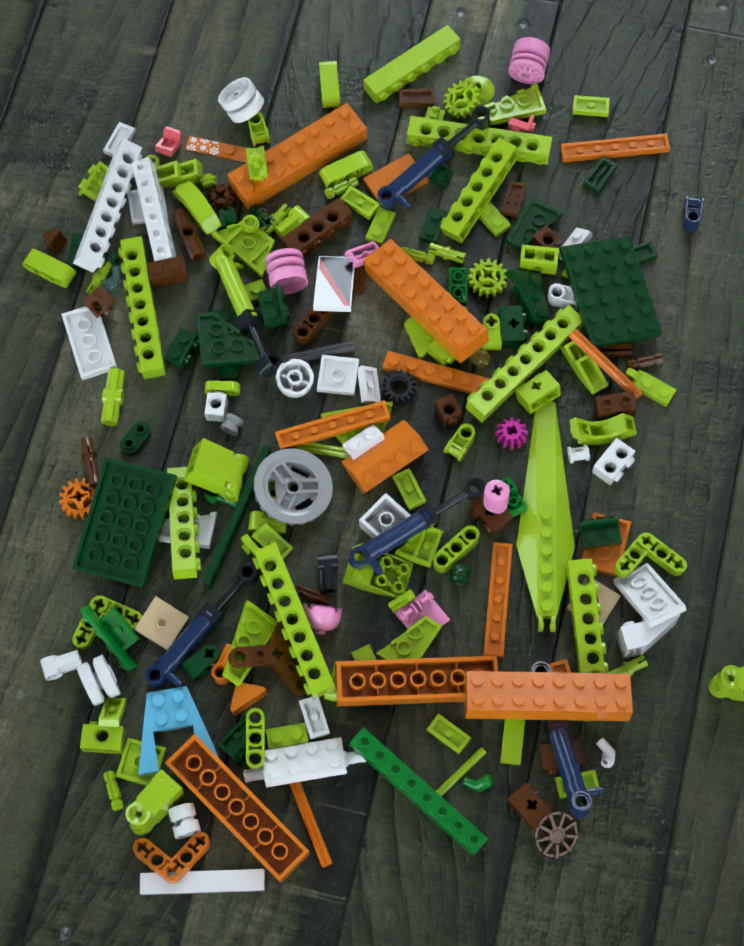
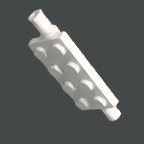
(303, 763)

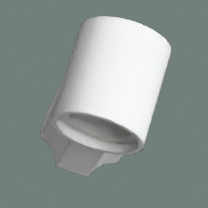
(56, 666)

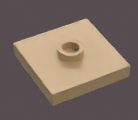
(606, 598)
(161, 623)

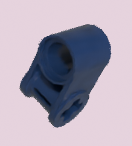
(692, 210)

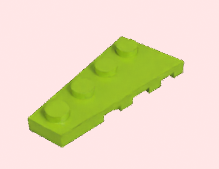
(518, 106)
(253, 629)

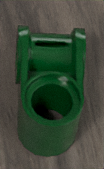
(200, 663)

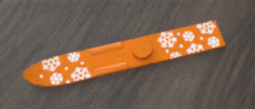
(216, 149)

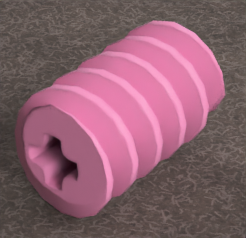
(496, 496)

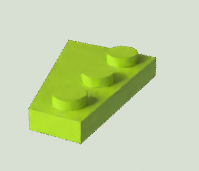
(413, 642)

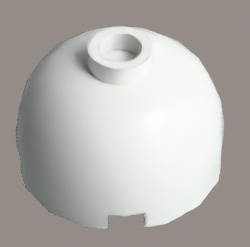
(294, 378)

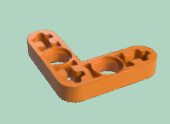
(168, 863)

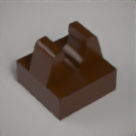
(54, 240)

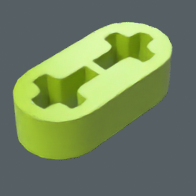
(229, 388)

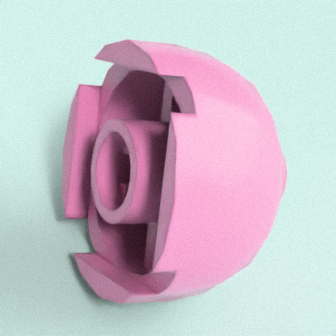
(322, 617)

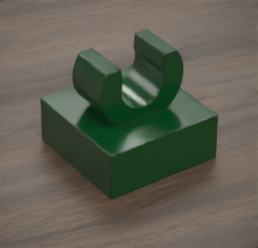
(441, 176)

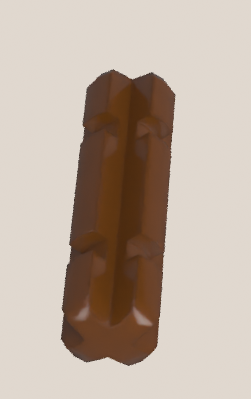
(359, 280)
(645, 361)
(312, 594)

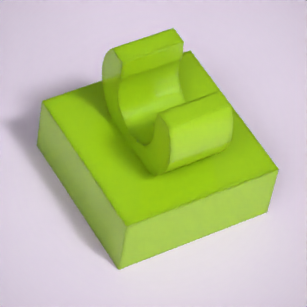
(435, 113)

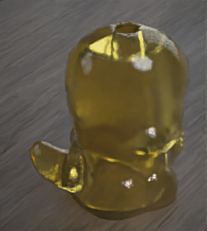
(480, 358)

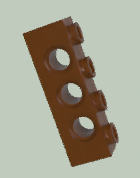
(321, 220)

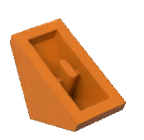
(245, 696)

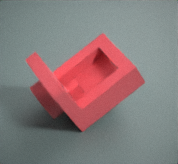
(521, 126)
(170, 142)

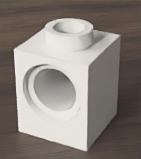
(216, 414)

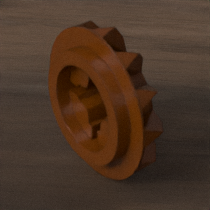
(221, 203)

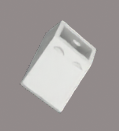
(639, 637)

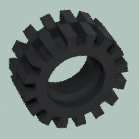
(404, 397)

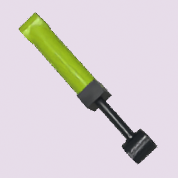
(247, 317)

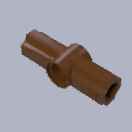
(191, 242)

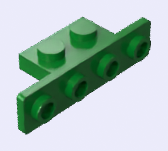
(114, 632)

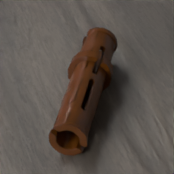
(87, 446)

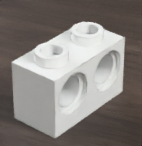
(610, 459)

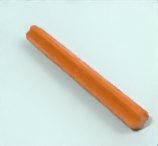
(600, 359)
(311, 824)

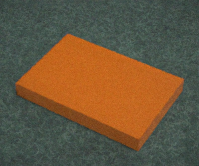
(389, 173)
(607, 557)

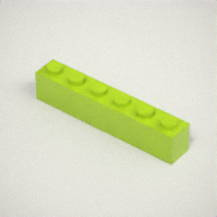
(411, 64)

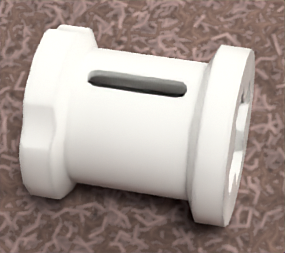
(578, 453)

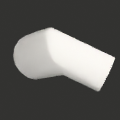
(608, 754)

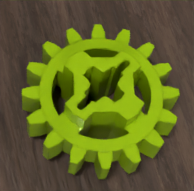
(462, 99)
(487, 278)

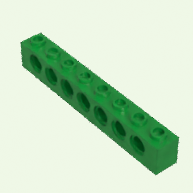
(418, 791)

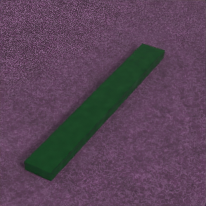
(234, 523)

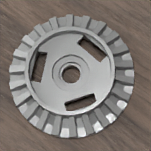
(316, 487)

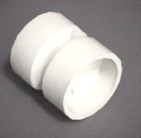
(184, 820)

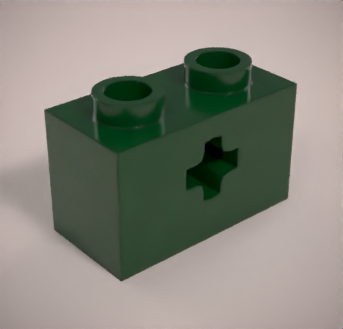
(509, 317)

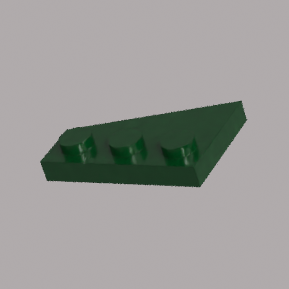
(532, 219)
(531, 291)

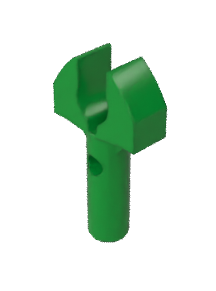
(213, 500)

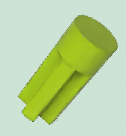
(401, 601)

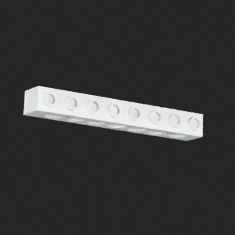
(85, 256)

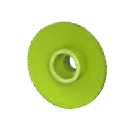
(485, 86)

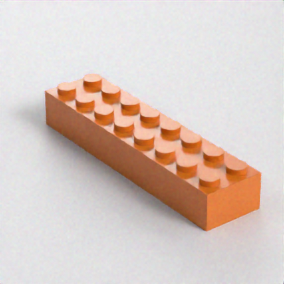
(300, 155)
(426, 301)
(406, 680)
(548, 696)
(237, 808)

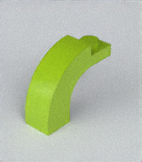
(198, 206)
(602, 431)

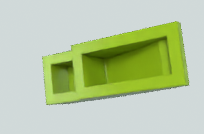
(176, 173)
(584, 367)

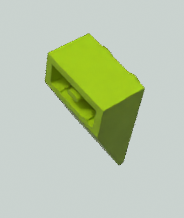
(390, 584)

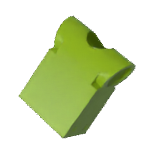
(217, 469)
(728, 683)
(153, 803)

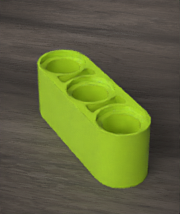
(329, 84)
(353, 165)
(49, 268)
(452, 557)
(255, 728)

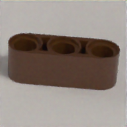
(310, 328)

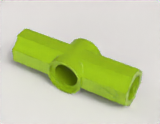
(113, 397)

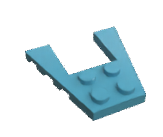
(165, 712)

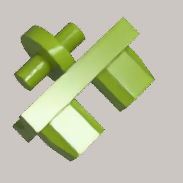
(256, 163)

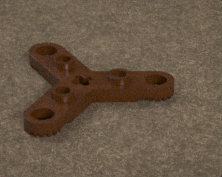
(262, 656)

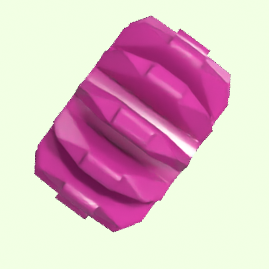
(507, 428)

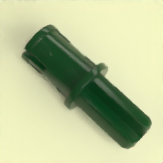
(262, 215)

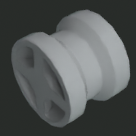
(231, 424)

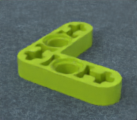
(645, 550)
(108, 606)

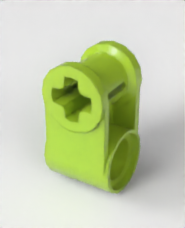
(258, 131)
(494, 334)
(459, 445)

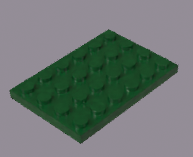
(610, 291)
(125, 522)

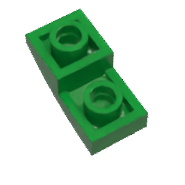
(458, 283)
(515, 502)

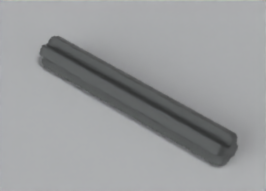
(317, 353)

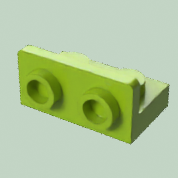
(92, 186)

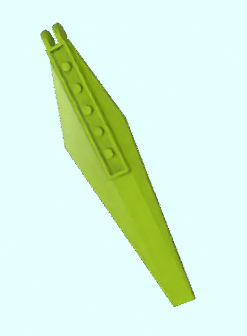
(545, 529)

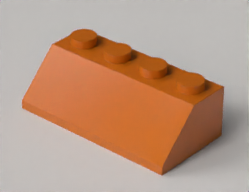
(397, 450)

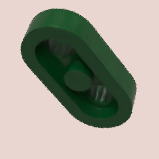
(135, 437)

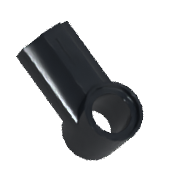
(328, 572)

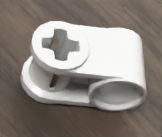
(566, 296)

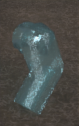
(113, 281)

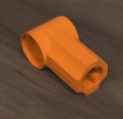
(220, 666)

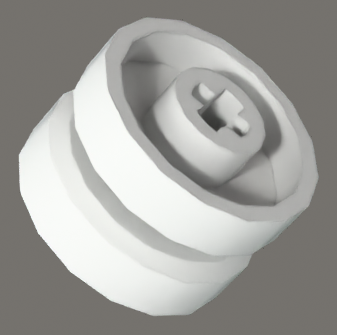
(241, 100)
(96, 681)

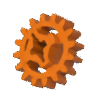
(71, 498)

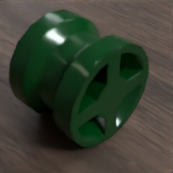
(227, 217)
(460, 575)

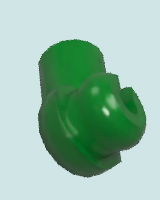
(480, 784)

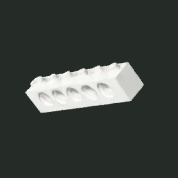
(154, 209)

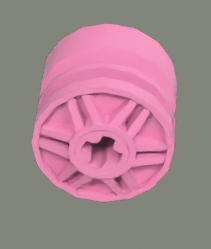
(529, 60)
(287, 269)

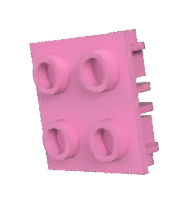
(419, 608)

